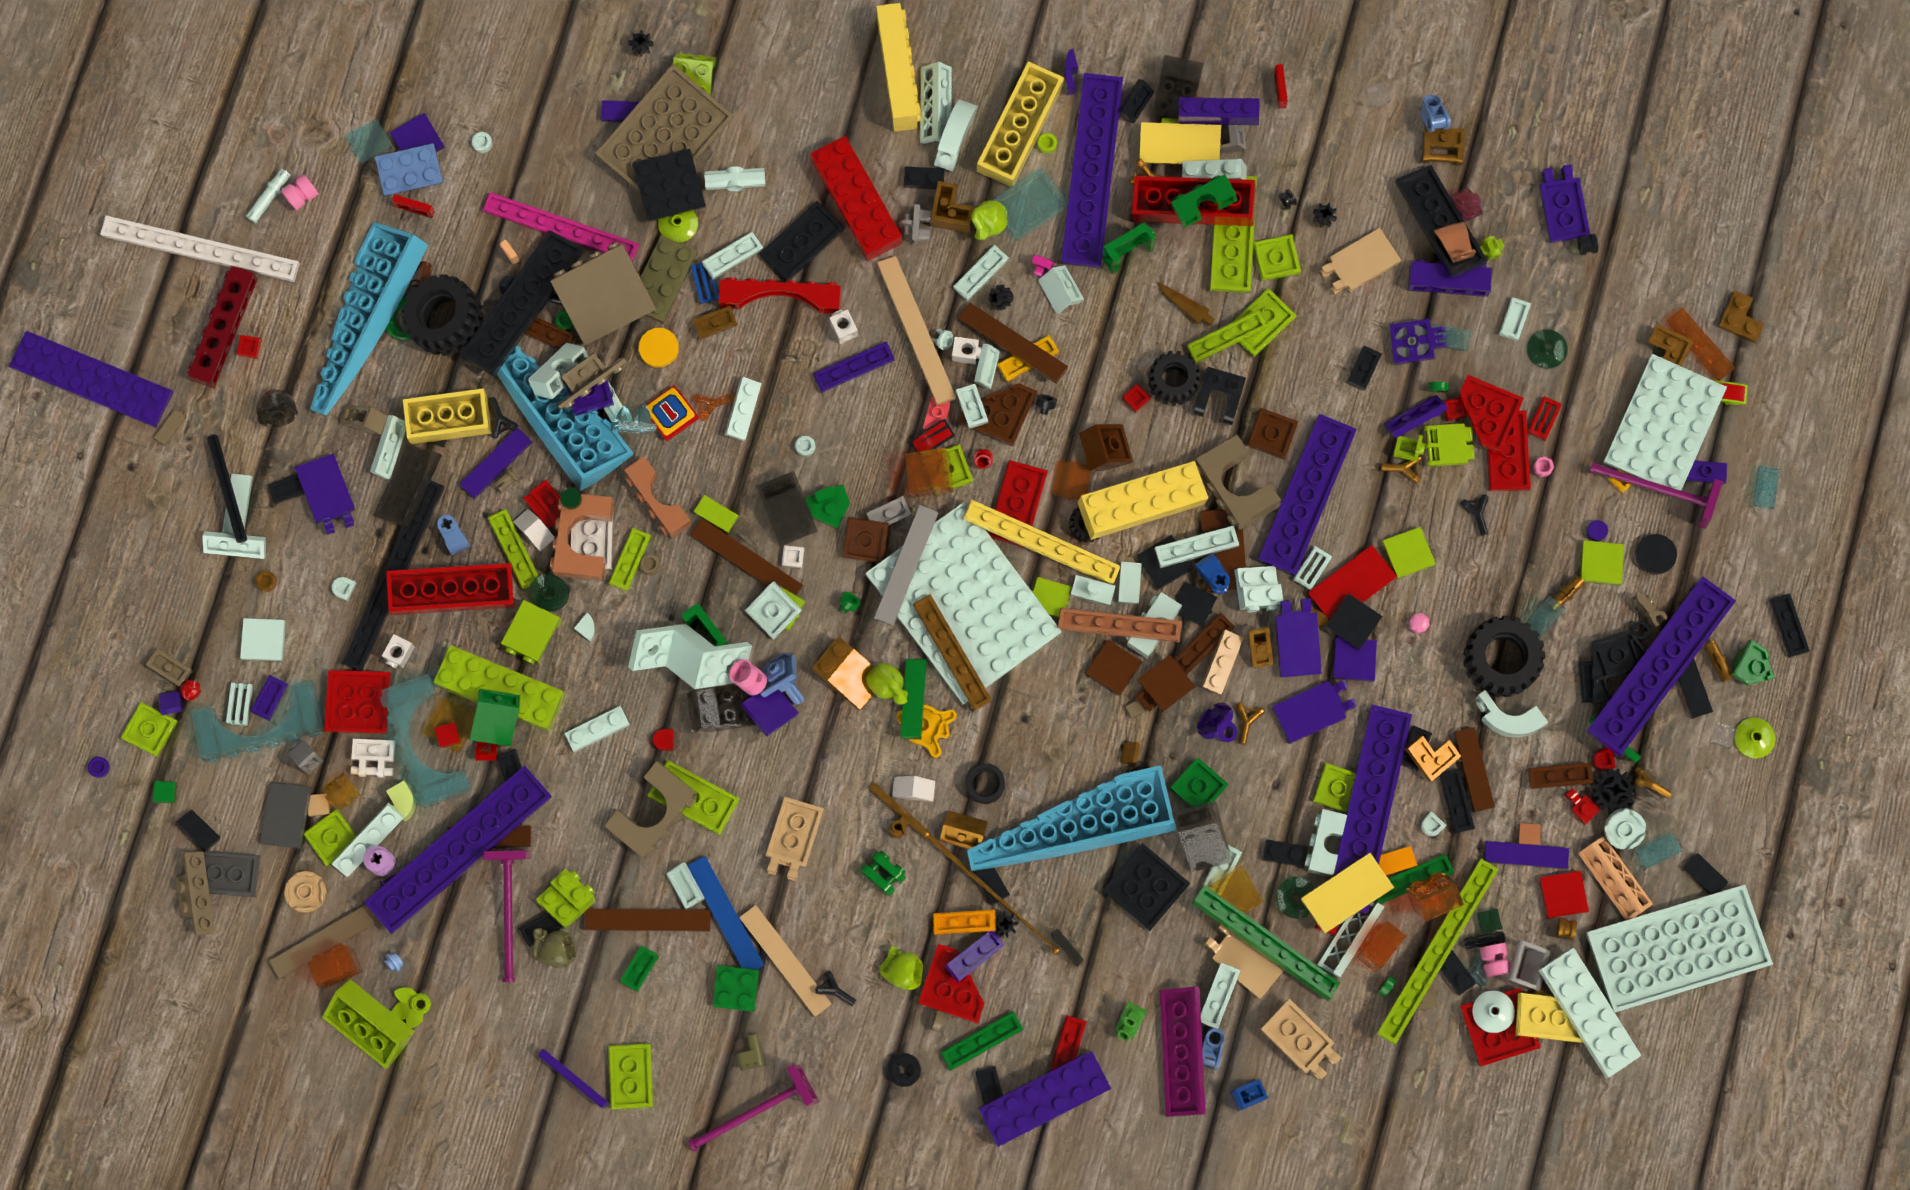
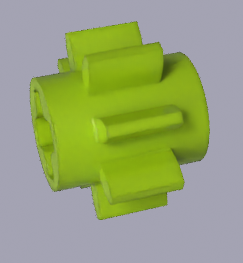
(1492, 247)

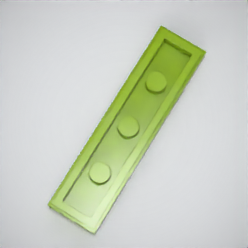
(1227, 336)
(513, 548)

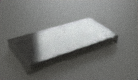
(407, 485)

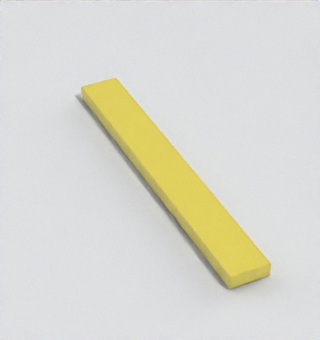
(1041, 542)

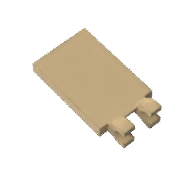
(1361, 262)
(793, 836)
(1256, 971)
(1300, 1039)

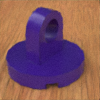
(1215, 721)

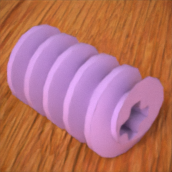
(387, 862)

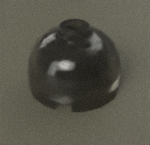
(276, 408)

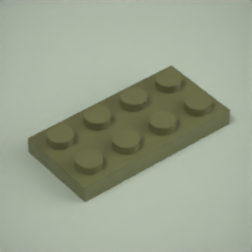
(666, 275)

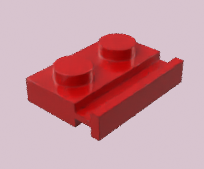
(544, 503)

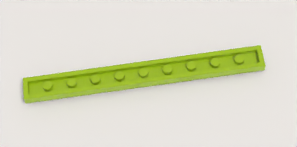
(1437, 953)

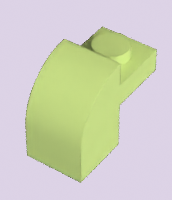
(403, 799)

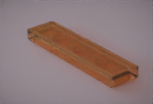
(1702, 345)

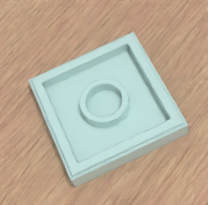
(773, 610)
(263, 639)

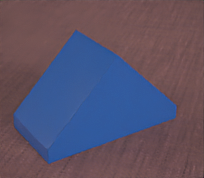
(1249, 1095)

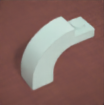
(954, 134)
(1509, 725)

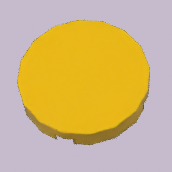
(658, 347)

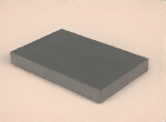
(285, 815)
(232, 873)

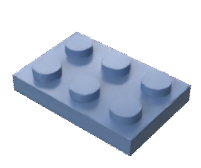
(409, 169)

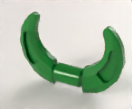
(393, 329)

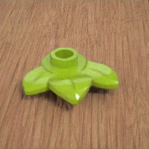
(408, 1008)

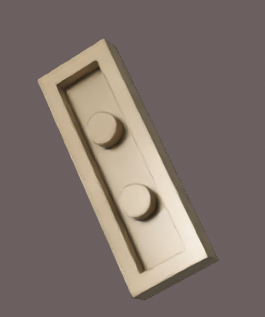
(1222, 662)

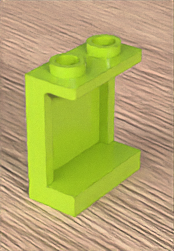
(530, 632)

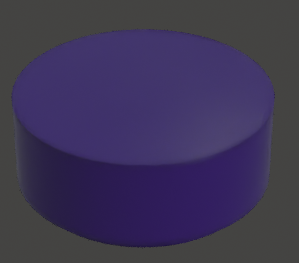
(1597, 530)
(99, 767)

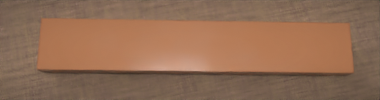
(1120, 625)

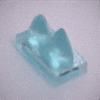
(642, 423)

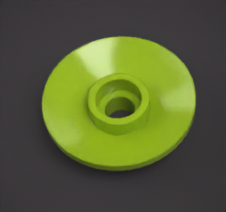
(679, 232)
(1748, 745)

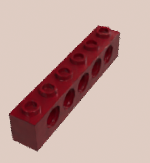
(209, 375)

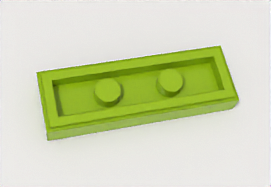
(630, 559)

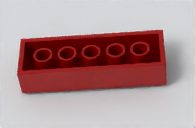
(1154, 196)
(856, 198)
(450, 589)

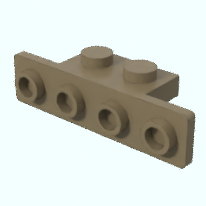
(585, 375)
(194, 894)

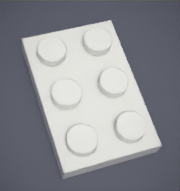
(593, 539)

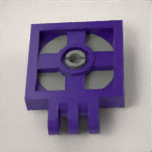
(1415, 341)

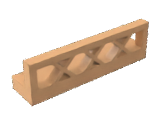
(1614, 880)

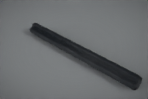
(227, 489)

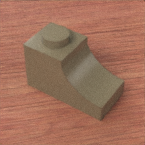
(364, 419)

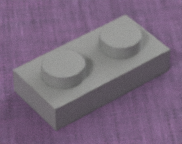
(890, 512)

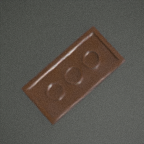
(1231, 558)

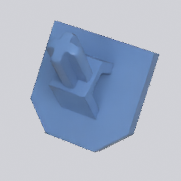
(781, 675)

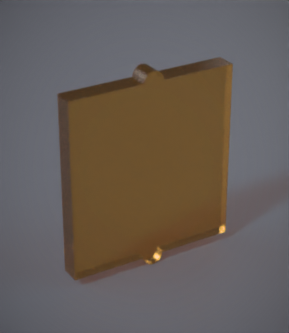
(1071, 480)

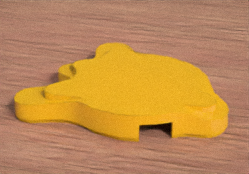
(934, 727)

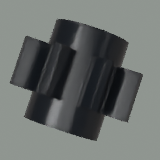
(644, 48)
(1319, 213)
(1000, 297)
(1009, 920)

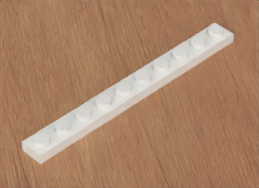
(199, 248)

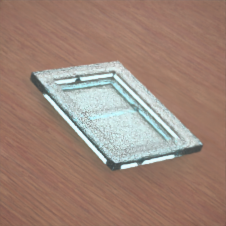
(1031, 203)

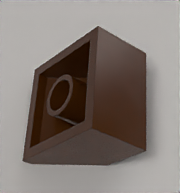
(1105, 447)

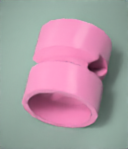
(299, 192)
(747, 677)
(1489, 954)

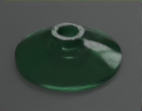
(1543, 357)
(552, 586)
(1285, 892)

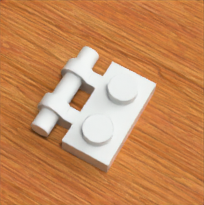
(372, 750)

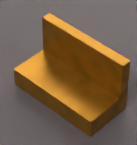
(963, 830)

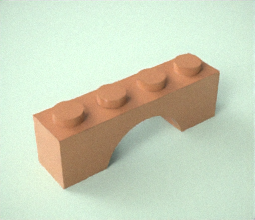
(642, 477)

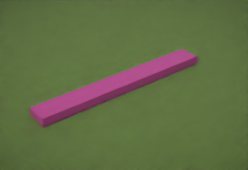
(545, 221)

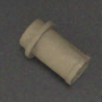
(508, 478)

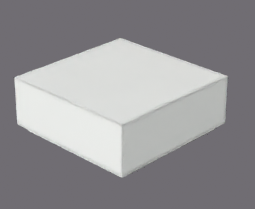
(793, 557)

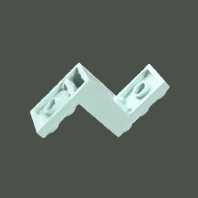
(686, 655)

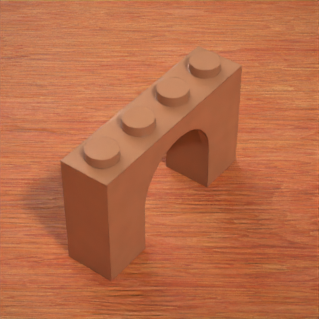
(568, 562)

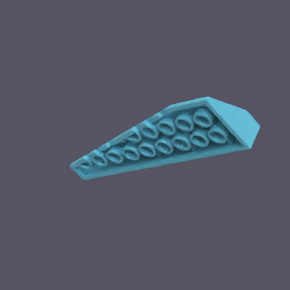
(376, 288)
(579, 443)
(1113, 813)

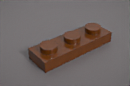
(1560, 776)

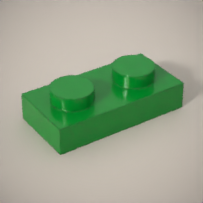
(639, 968)

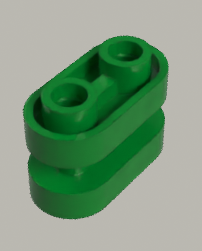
(895, 873)

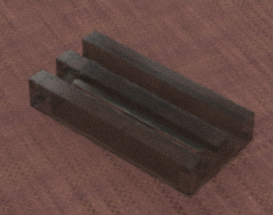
(1067, 947)

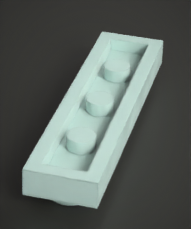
(1196, 546)
(369, 837)

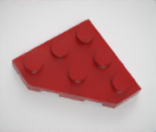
(1490, 411)
(947, 995)

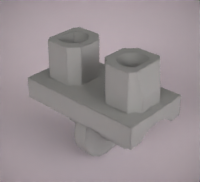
(918, 234)

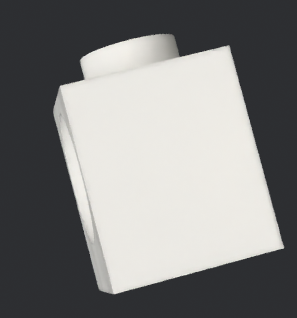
(847, 333)
(961, 343)
(397, 643)

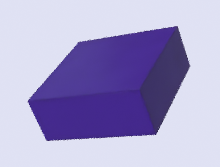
(170, 702)

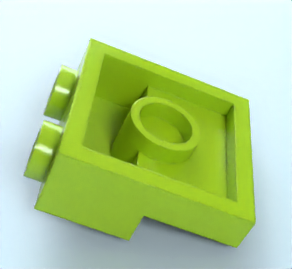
(566, 898)

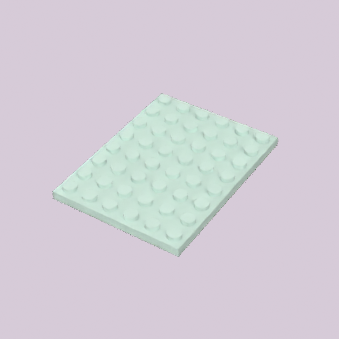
(979, 597)

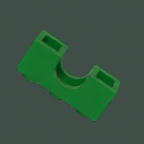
(1217, 190)

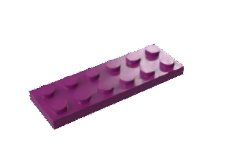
(1182, 1052)

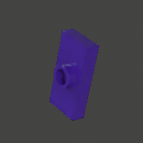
(1707, 472)
(269, 698)

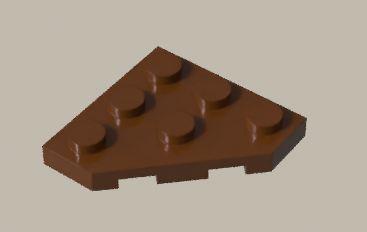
(1005, 413)

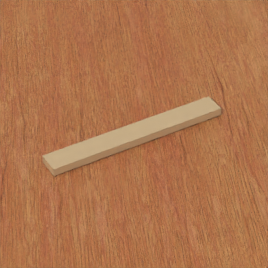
(916, 331)

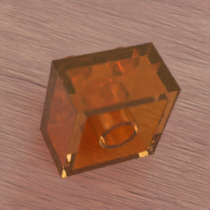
(929, 472)
(1434, 896)
(1381, 946)
(334, 966)

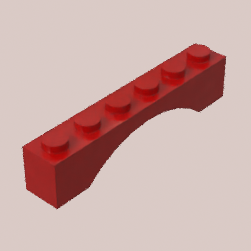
(738, 293)

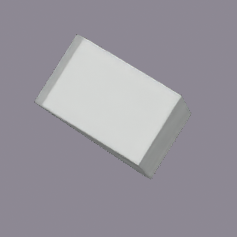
(534, 529)
(913, 788)

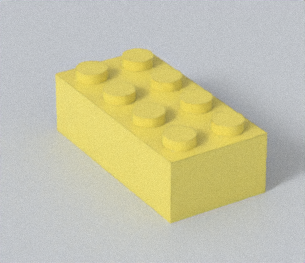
(447, 416)

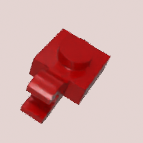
(1583, 807)

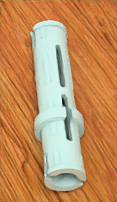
(273, 188)

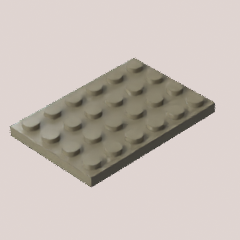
(667, 120)

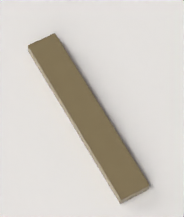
(323, 941)

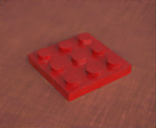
(355, 702)
(1501, 1045)

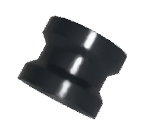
(1587, 244)

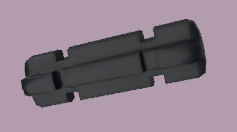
(1484, 940)

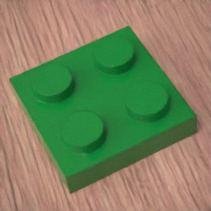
(1199, 784)
(736, 988)

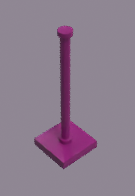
(1707, 503)
(507, 859)
(800, 1086)

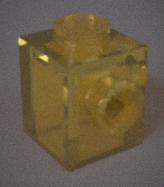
(341, 791)

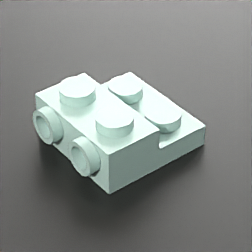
(1258, 589)

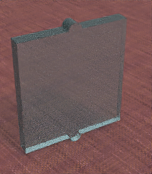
(369, 141)

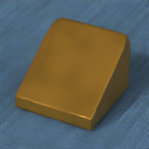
(1130, 753)

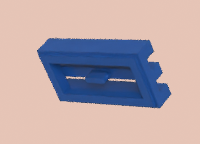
(709, 299)

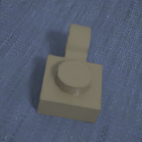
(1646, 606)

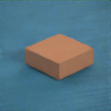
(1529, 834)

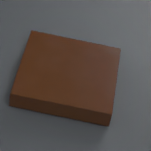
(1272, 433)
(865, 539)
(1113, 667)
(1166, 683)

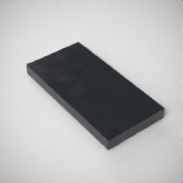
(802, 241)

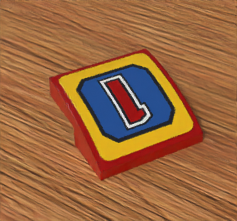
(671, 413)

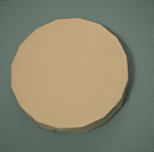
(305, 892)

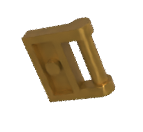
(1444, 139)

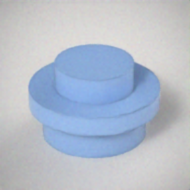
(393, 962)

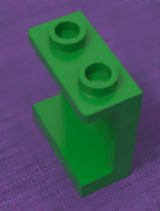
(1114, 250)
(697, 614)
(495, 717)

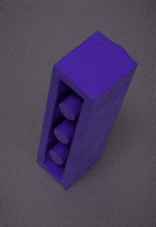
(1219, 111)
(1435, 279)

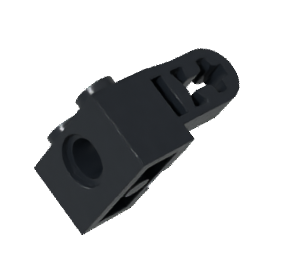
(1224, 382)

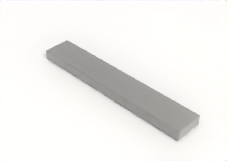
(906, 565)

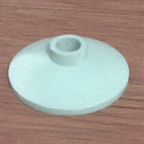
(1484, 1017)

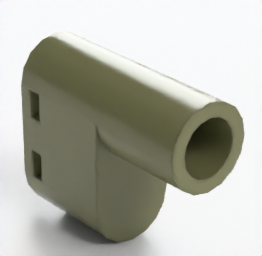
(752, 1056)

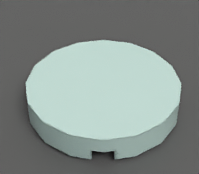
(1624, 828)

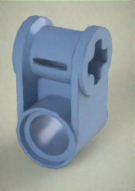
(1434, 113)
(452, 537)
(1213, 1050)

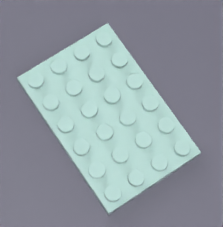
(1665, 423)

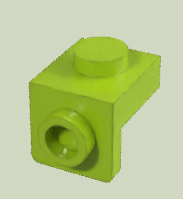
(1409, 448)

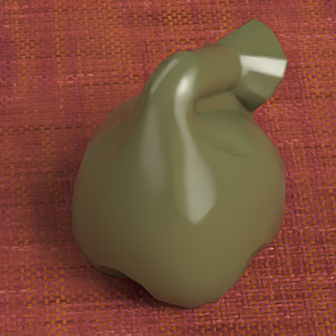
(554, 948)

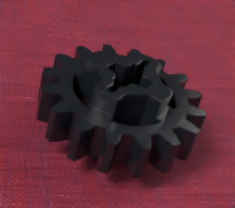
(1612, 800)

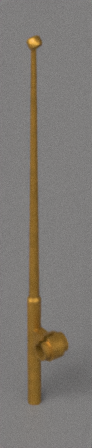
(907, 819)

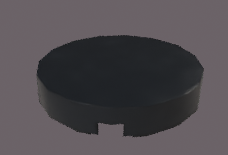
(1656, 554)

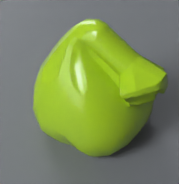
(989, 219)
(887, 683)
(902, 969)

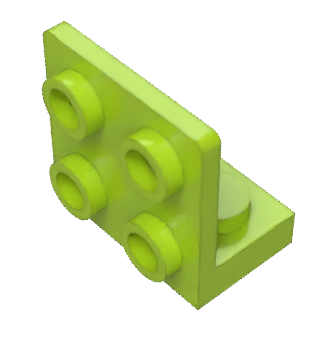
(697, 68)

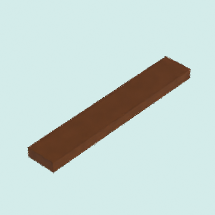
(1013, 343)
(743, 557)
(1194, 652)
(647, 920)

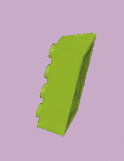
(367, 1023)

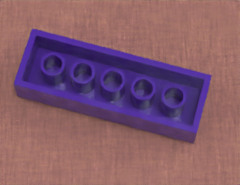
(1044, 1098)

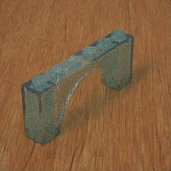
(402, 704)
(301, 720)

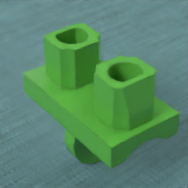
(1130, 1021)

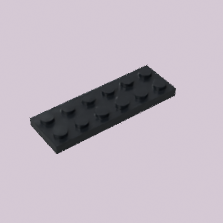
(1434, 210)

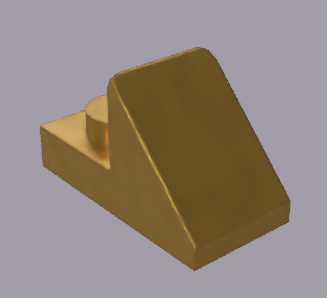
(1260, 647)

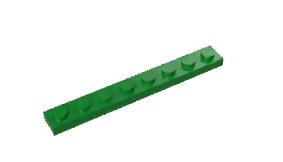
(1266, 943)

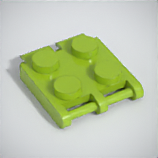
(1449, 445)

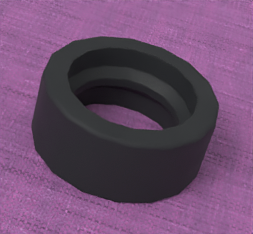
(985, 767)

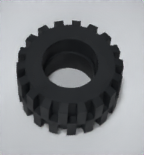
(1177, 362)

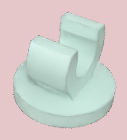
(944, 340)

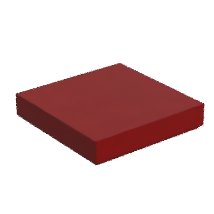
(1564, 894)

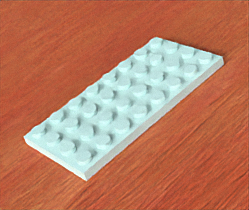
(1679, 948)

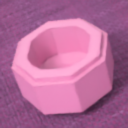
(1543, 466)
(1419, 623)

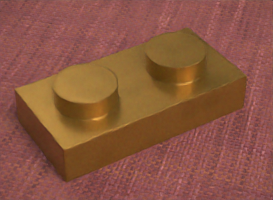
(715, 322)

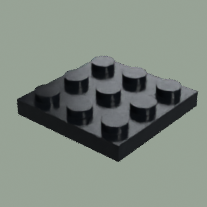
(669, 185)
(1146, 887)

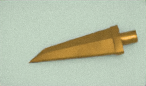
(1193, 309)

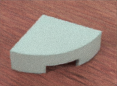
(586, 627)

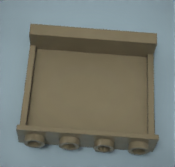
(603, 293)

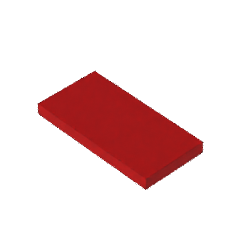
(1511, 467)
(1020, 494)
(1359, 577)

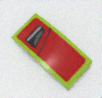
(1735, 393)

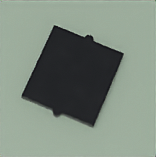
(1195, 604)

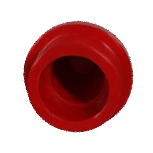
(983, 458)
(190, 690)

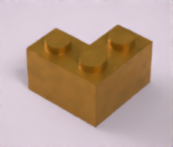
(947, 213)

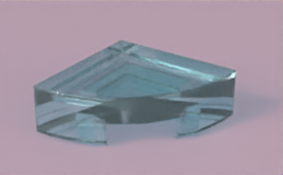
(1477, 972)

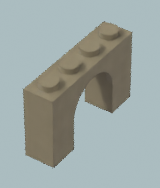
(1240, 509)
(677, 797)

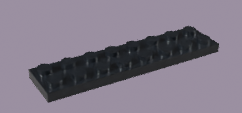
(520, 304)

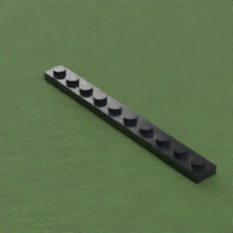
(399, 560)

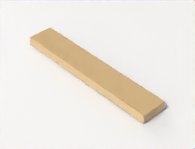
(785, 960)

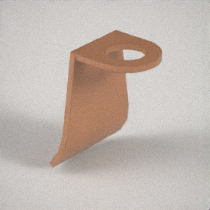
(1456, 241)

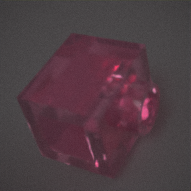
(1467, 204)

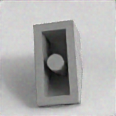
(305, 757)

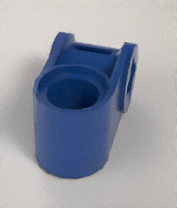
(1211, 571)

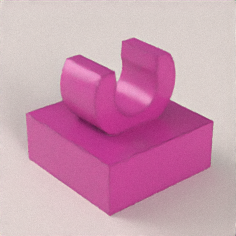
(1042, 264)

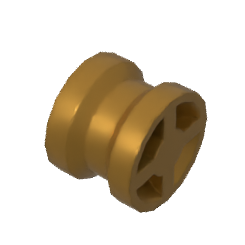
(1566, 929)

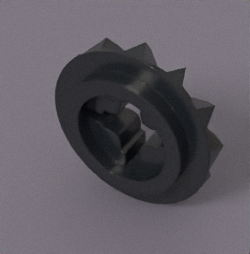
(914, 1069)

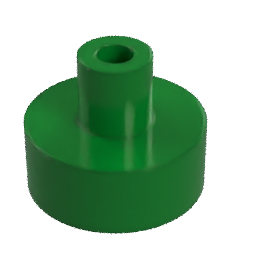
(849, 602)

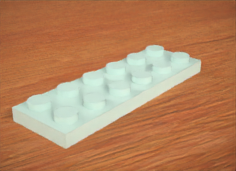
(1589, 1012)

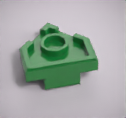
(829, 505)
(1752, 664)

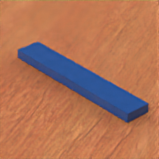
(725, 914)

